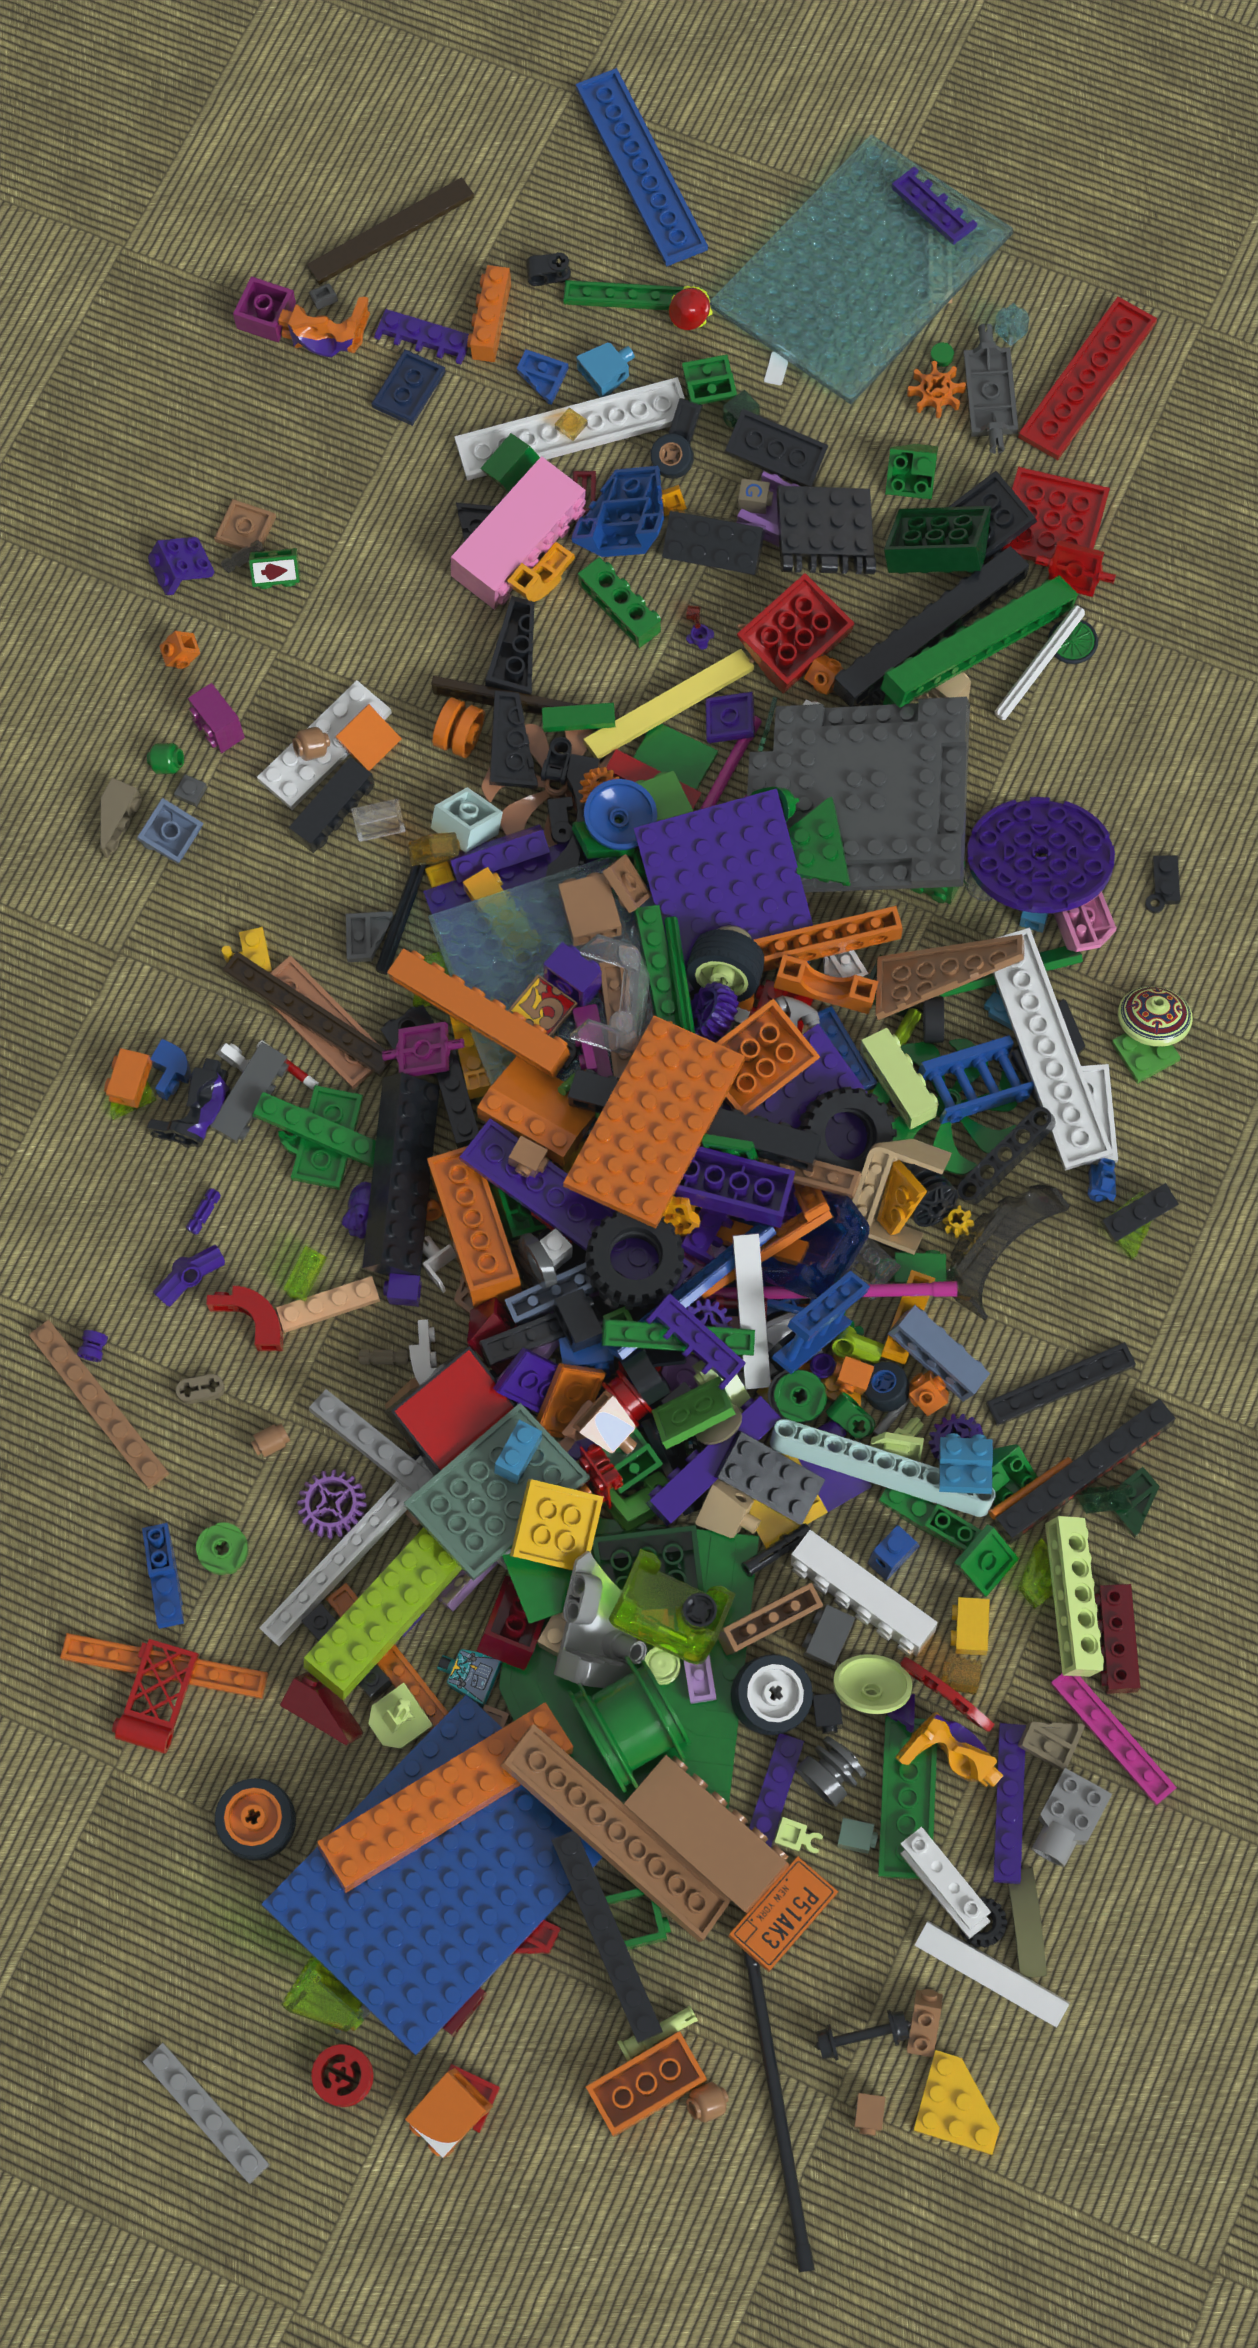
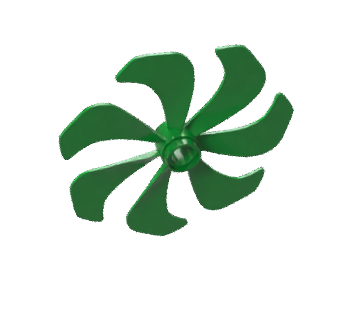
(983, 1136)

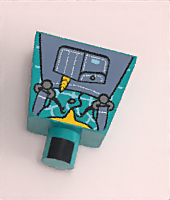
(471, 1674)

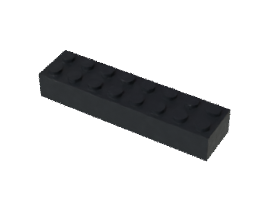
(401, 1176)

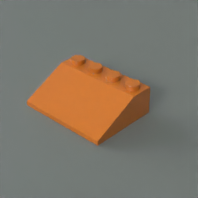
(772, 1053)
(531, 1107)

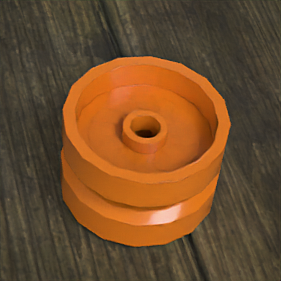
(458, 727)

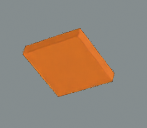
(368, 737)

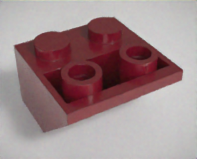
(486, 1321)

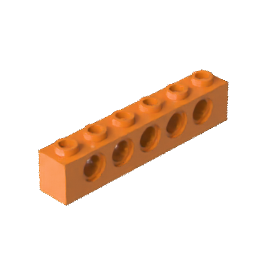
(832, 937)

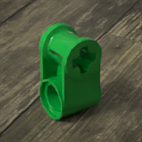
(848, 1413)

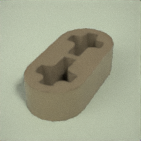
(201, 1394)

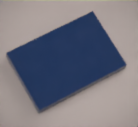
(408, 387)

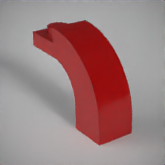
(247, 1301)

